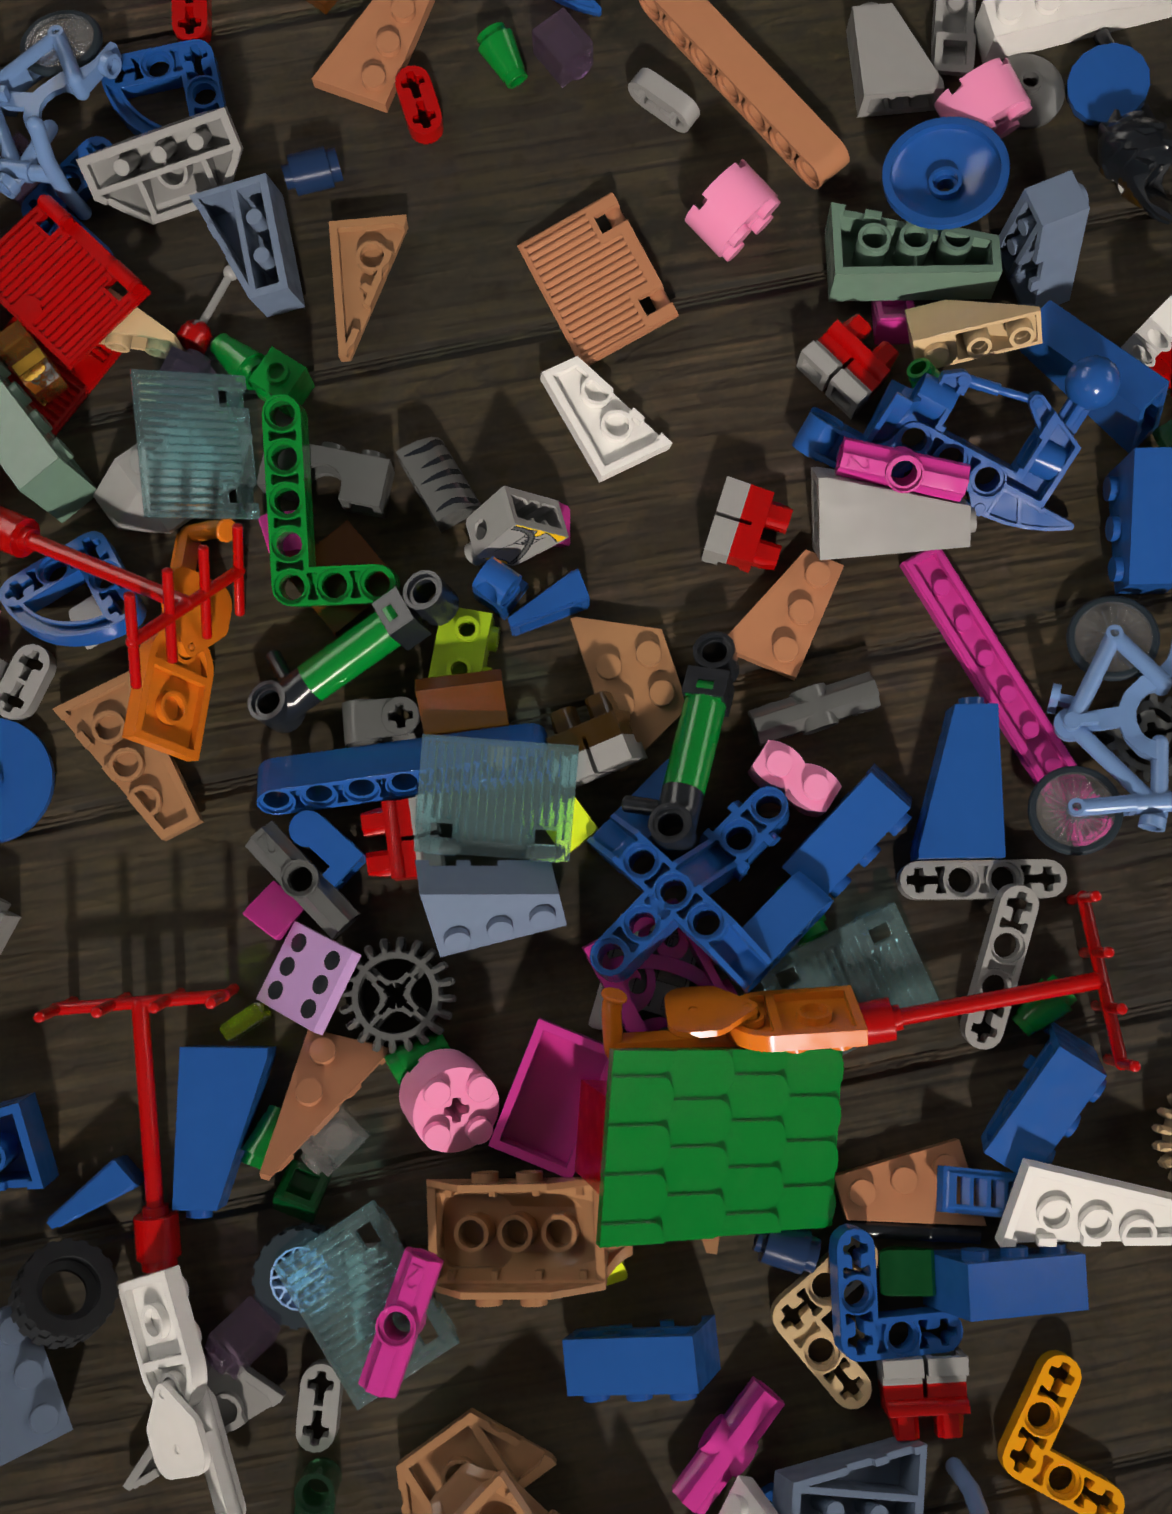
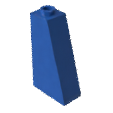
(1141, 391)
(964, 790)
(214, 1118)

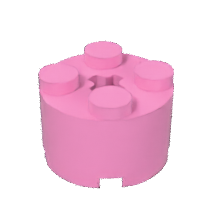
(988, 95)
(732, 208)
(449, 1101)

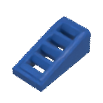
(555, 603)
(109, 1183)
(947, 1191)

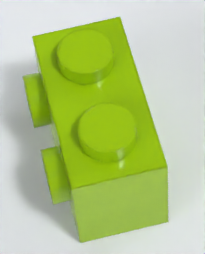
(464, 643)

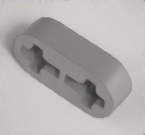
(663, 100)
(25, 683)
(309, 1404)

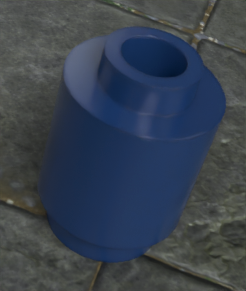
(312, 170)
(789, 1250)

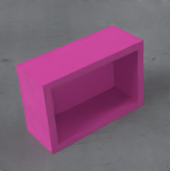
(544, 1099)

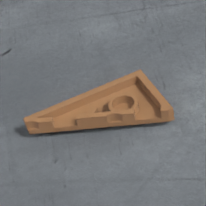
(360, 265)

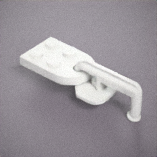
(184, 1415)

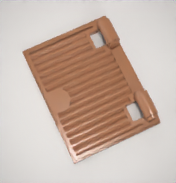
(597, 280)

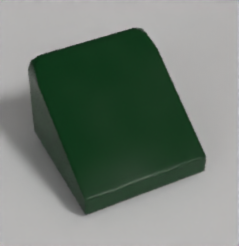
(300, 1191)
(907, 1271)

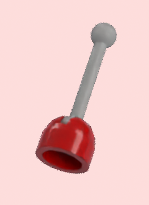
(195, 332)

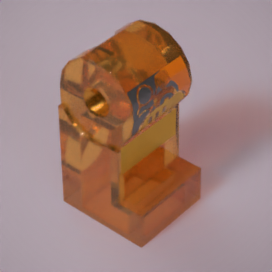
(31, 364)

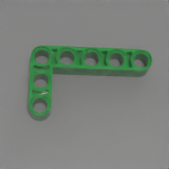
(301, 522)

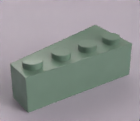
(901, 261)
(36, 458)

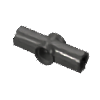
(814, 708)
(283, 860)

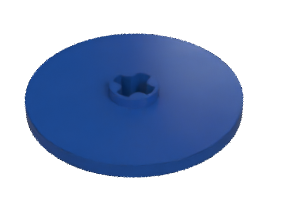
(25, 779)

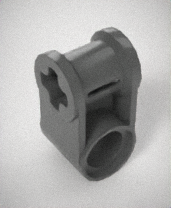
(374, 721)

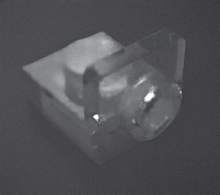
(334, 1142)

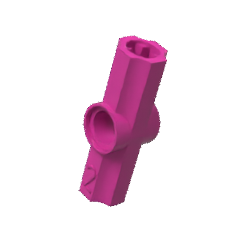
(928, 476)
(392, 1347)
(727, 1446)

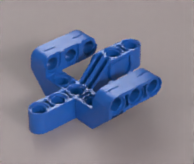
(740, 952)

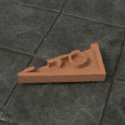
(323, 1078)

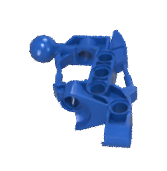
(1018, 489)

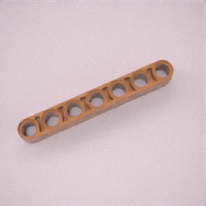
(751, 87)

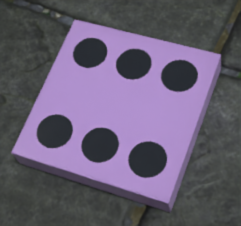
(308, 977)

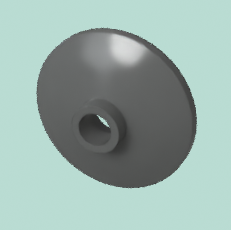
(1048, 89)

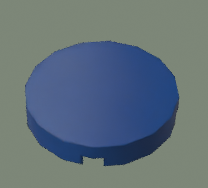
(1107, 80)

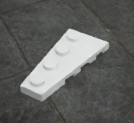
(1076, 1206)

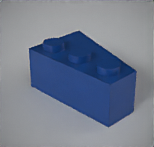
(1140, 521)
(852, 832)
(1045, 1101)
(1009, 1282)
(641, 1360)

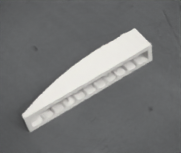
(1035, 25)

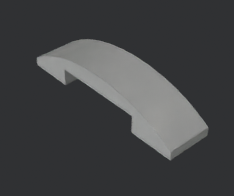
(953, 37)

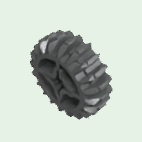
(373, 1024)

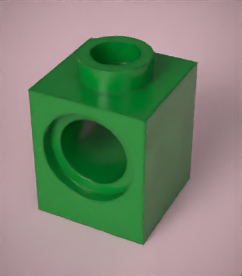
(281, 375)

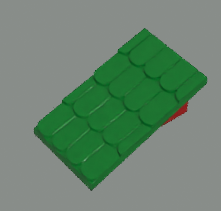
(710, 1142)

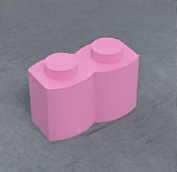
(807, 786)

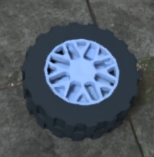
(268, 1286)

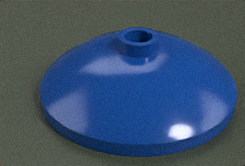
(949, 155)

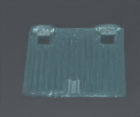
(193, 445)
(496, 797)
(851, 958)
(345, 1288)

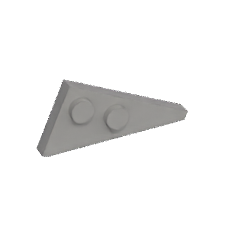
(237, 1402)

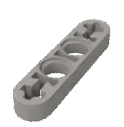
(980, 874)
(1007, 967)

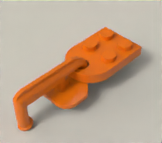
(175, 697)
(755, 1021)

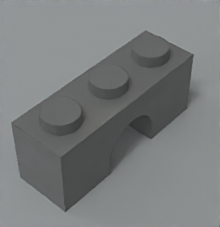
(363, 476)

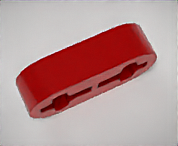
(184, 11)
(412, 107)

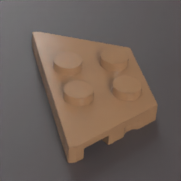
(636, 670)
(471, 1439)

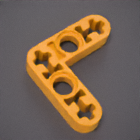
(1042, 1457)

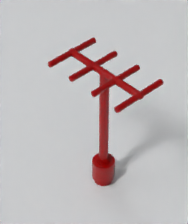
(22, 536)
(886, 1019)
(158, 1225)

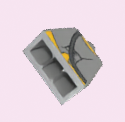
(514, 527)

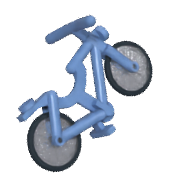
(67, 50)
(1075, 805)

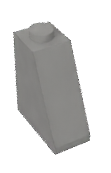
(888, 64)

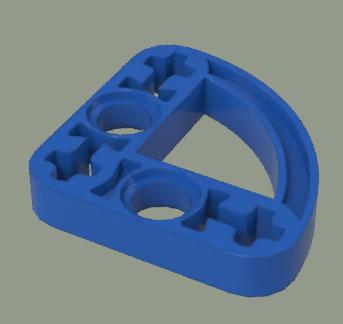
(180, 74)
(69, 633)

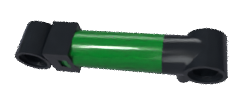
(396, 623)
(707, 700)

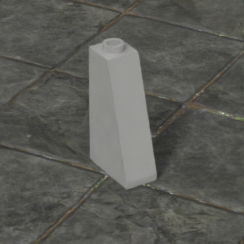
(872, 519)

